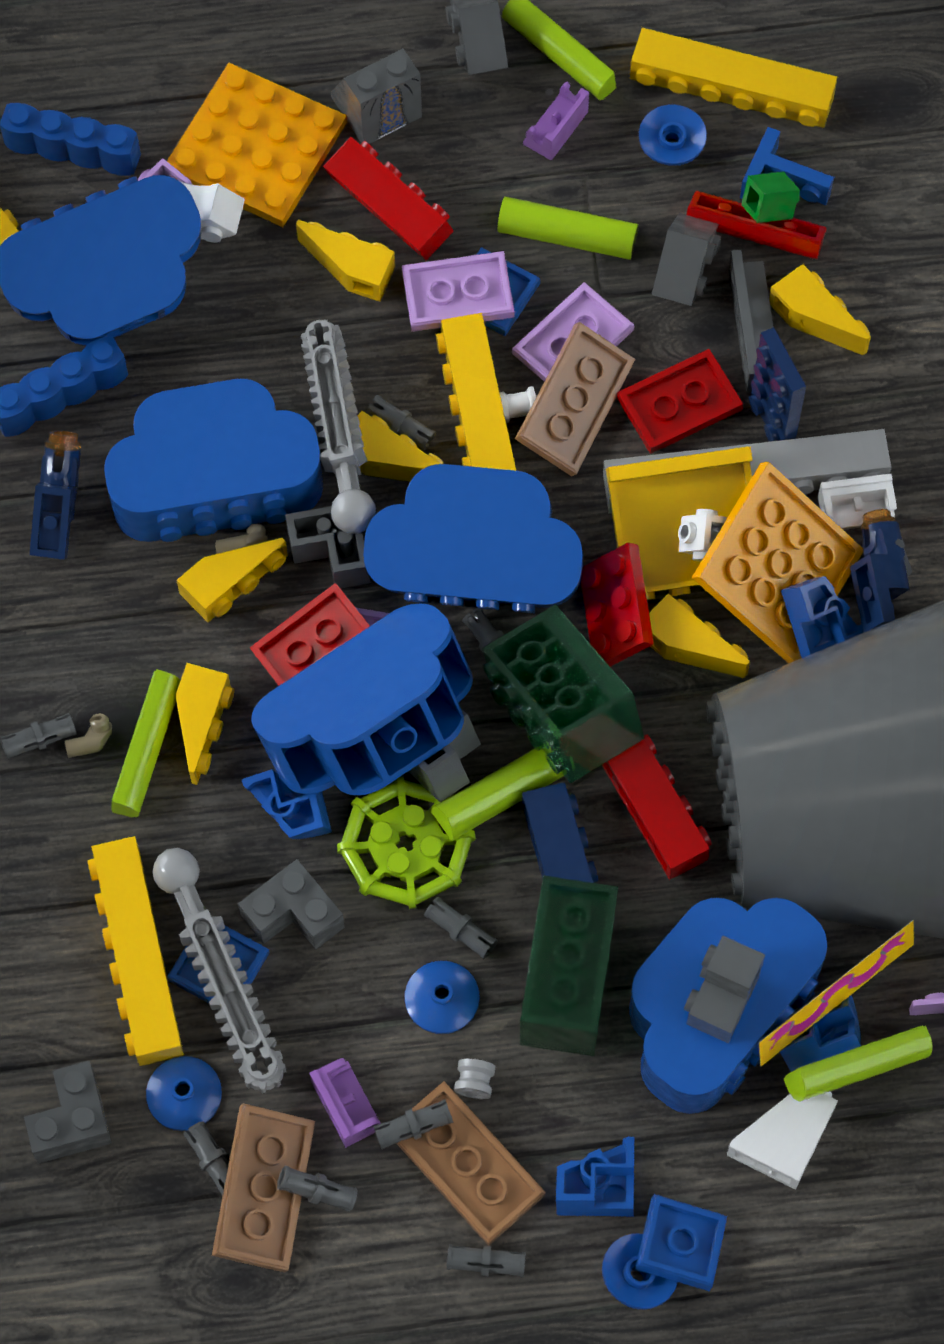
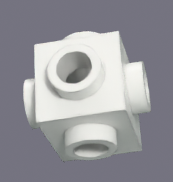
(699, 532)

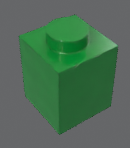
(770, 197)

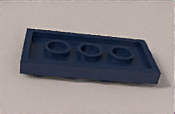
(776, 388)

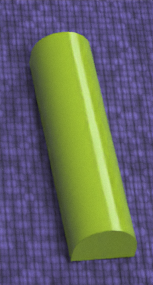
(560, 47)
(567, 227)
(145, 744)
(494, 793)
(859, 1064)

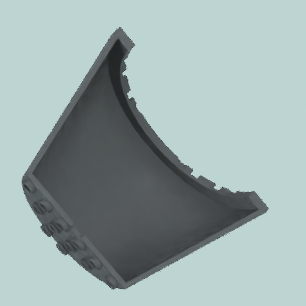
(841, 778)

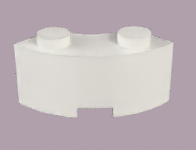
(218, 210)

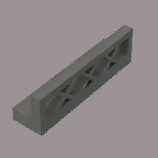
(750, 308)

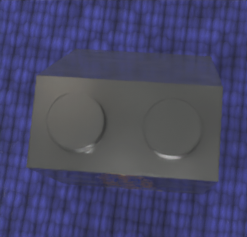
(380, 97)

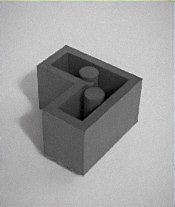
(479, 34)
(686, 250)
(317, 537)
(443, 771)
(289, 899)
(729, 981)
(75, 1125)

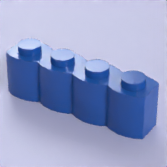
(73, 139)
(67, 382)

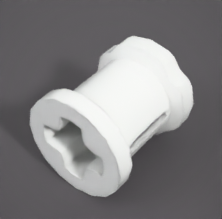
(518, 403)

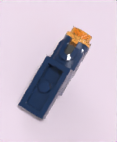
(56, 496)
(883, 570)

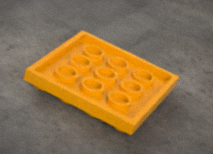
(257, 142)
(770, 544)

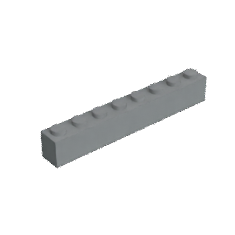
(803, 460)

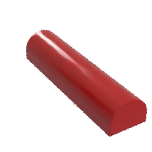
(732, 219)

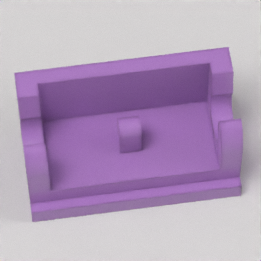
(558, 122)
(344, 1101)

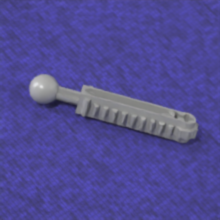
(337, 423)
(177, 873)

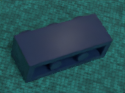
(555, 834)

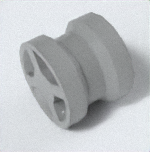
(474, 1078)

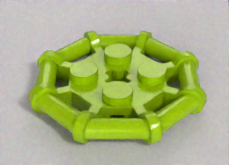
(397, 861)

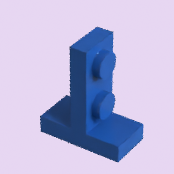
(813, 184)

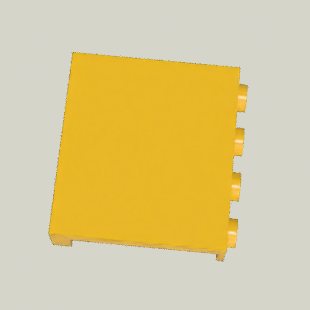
(656, 494)

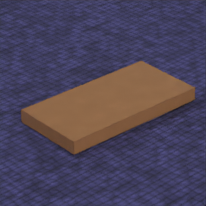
(575, 399)
(472, 1169)
(254, 1216)

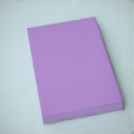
(457, 289)
(543, 344)

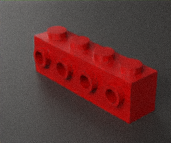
(389, 198)
(658, 809)

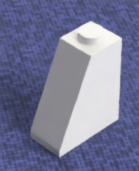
(784, 1138)

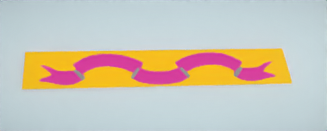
(836, 993)

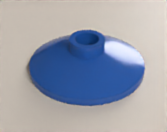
(674, 123)
(445, 1014)
(183, 1111)
(616, 1272)

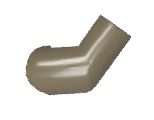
(254, 535)
(94, 740)

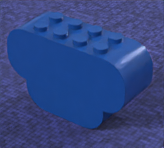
(104, 261)
(212, 463)
(474, 539)
(368, 706)
(692, 1067)

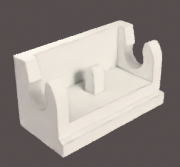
(850, 499)

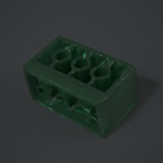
(562, 694)
(568, 966)

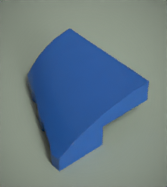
(818, 615)
(296, 813)
(828, 1037)
(598, 1183)

